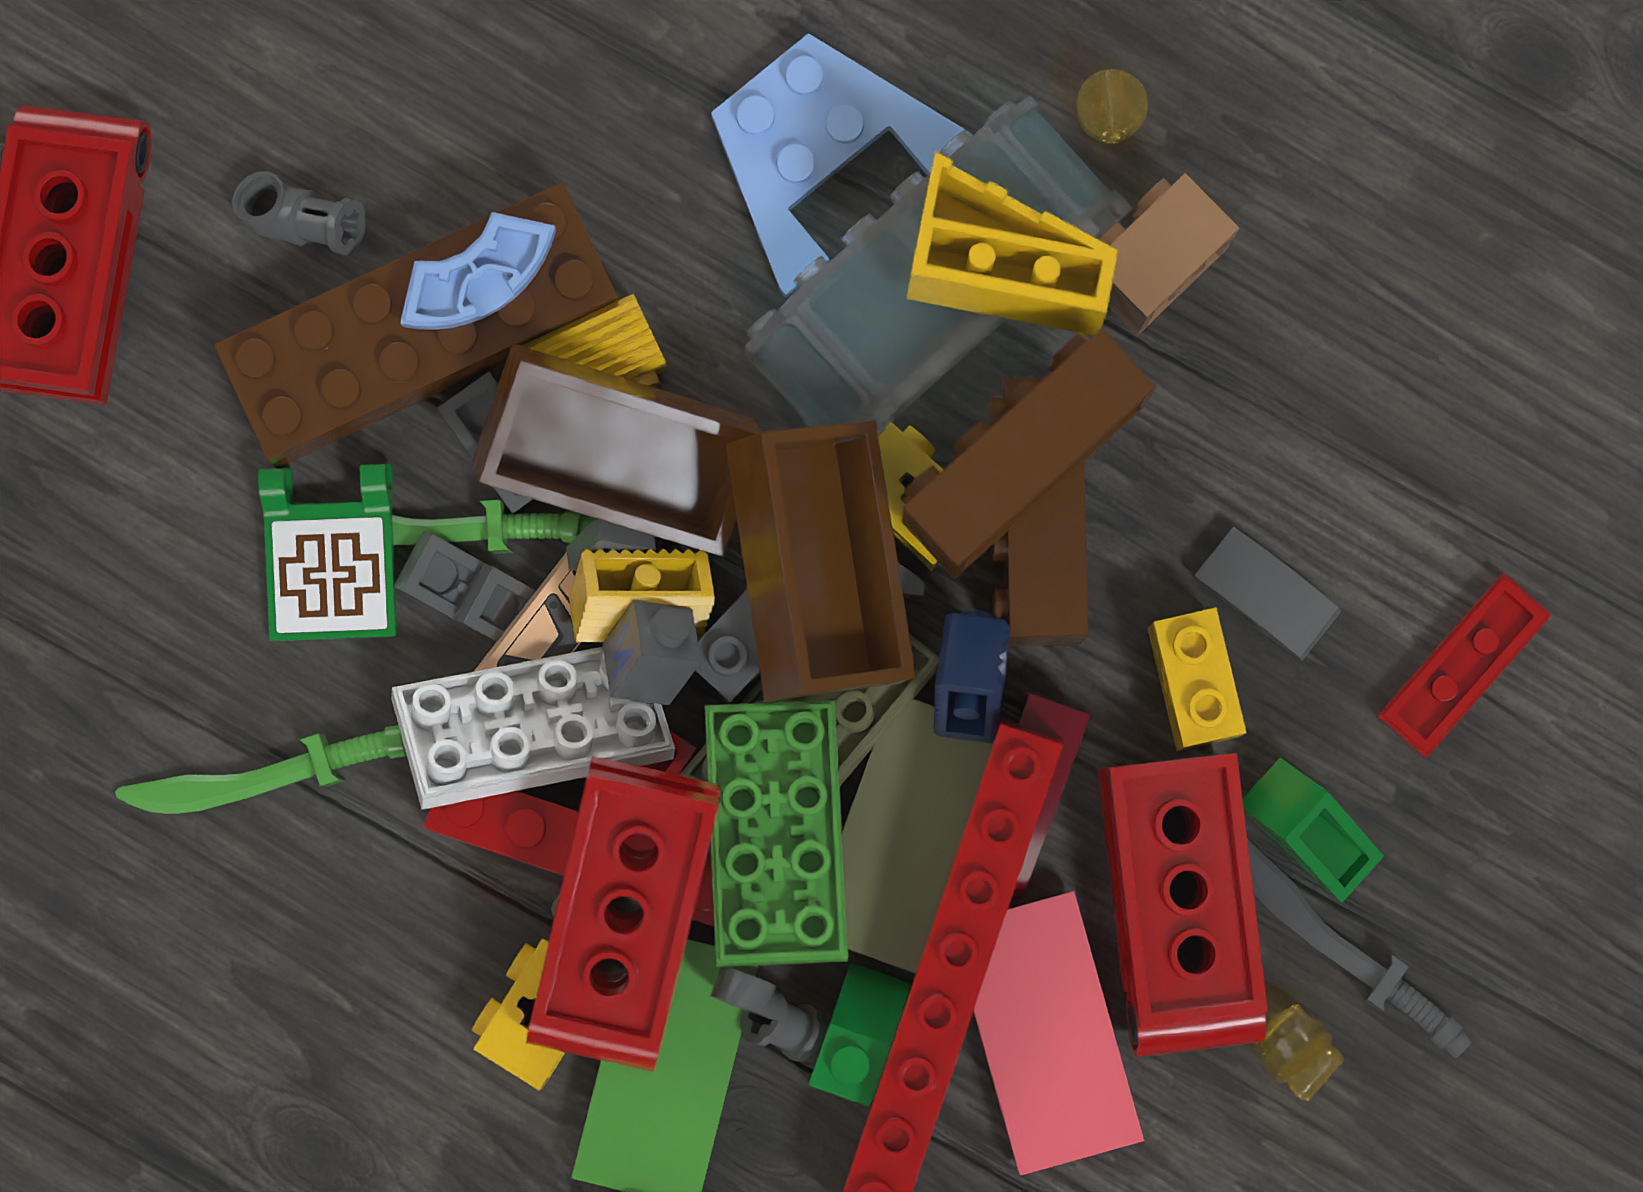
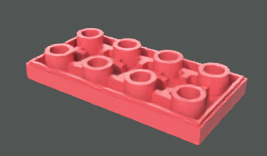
(1052, 1040)

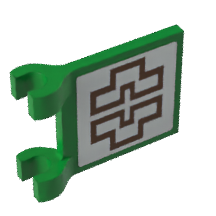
(329, 561)

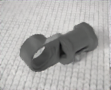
(320, 223)
(769, 1017)

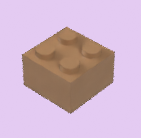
(1165, 249)

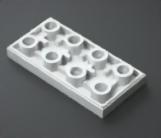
(522, 727)

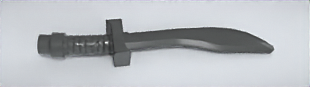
(1289, 905)

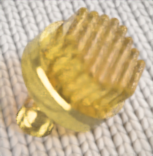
(1111, 106)
(1298, 1052)

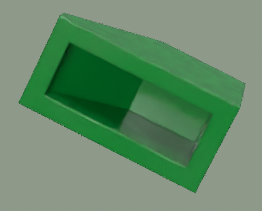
(1311, 829)
(860, 1034)

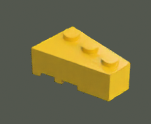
(1005, 258)

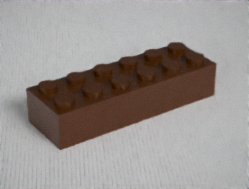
(352, 363)

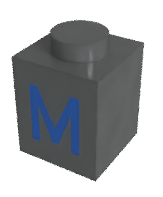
(651, 652)

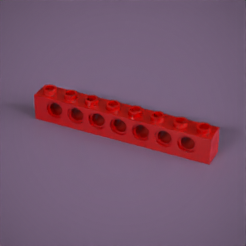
(955, 960)

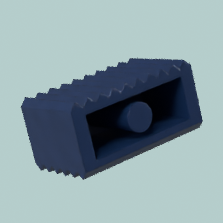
(971, 676)

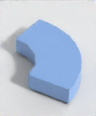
(480, 278)

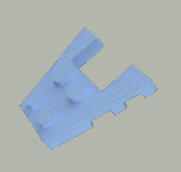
(804, 125)

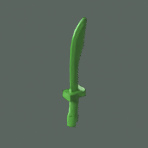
(494, 527)
(204, 792)

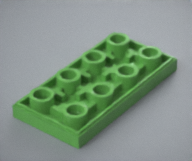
(776, 834)
(662, 1124)

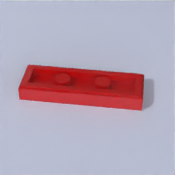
(1463, 665)

